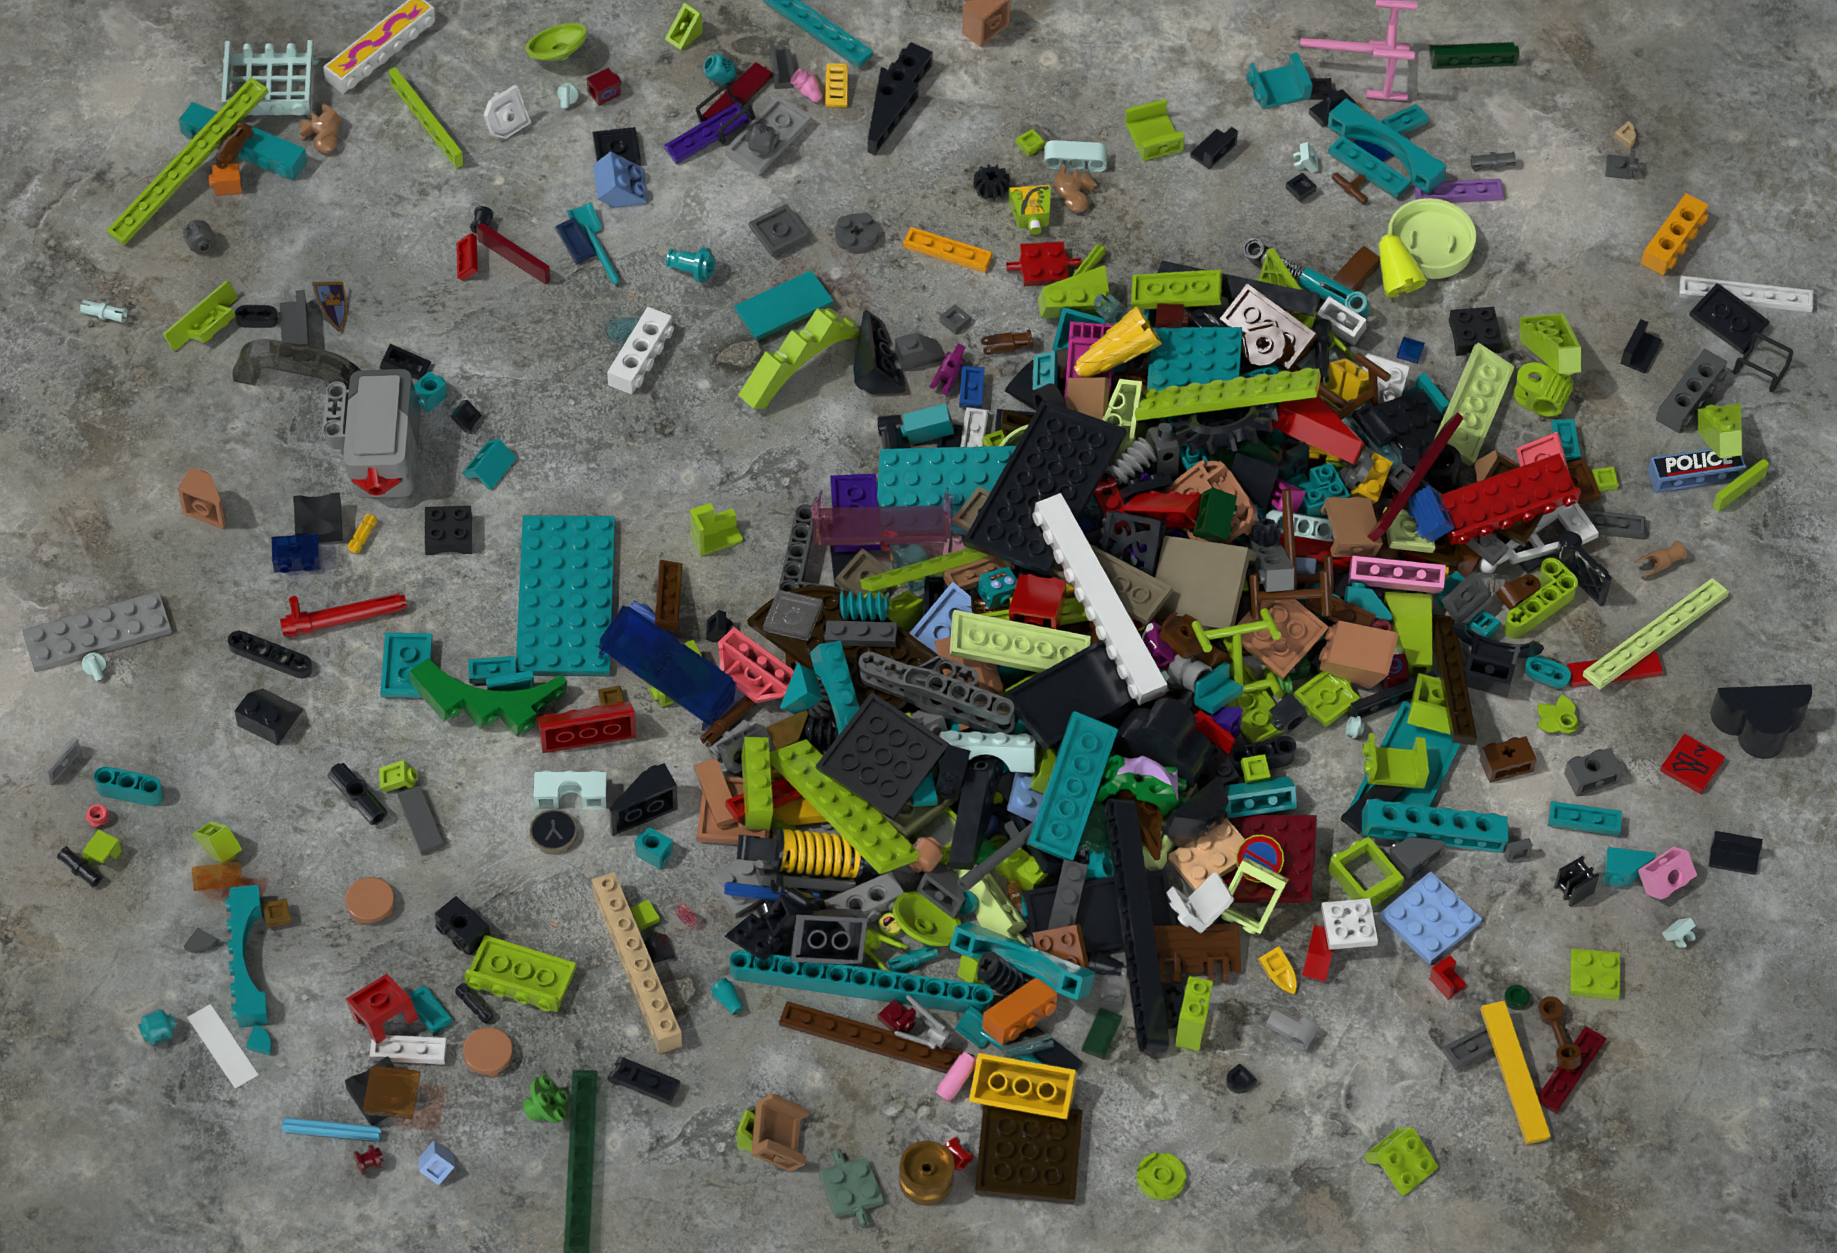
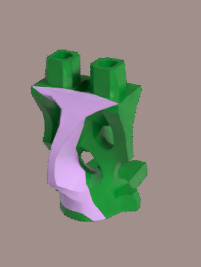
(1158, 785)

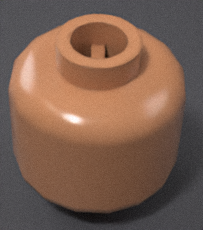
(930, 854)

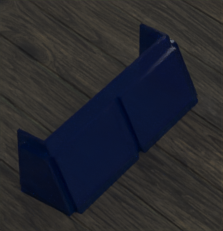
(668, 665)

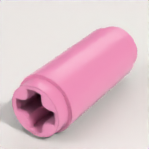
(956, 1076)

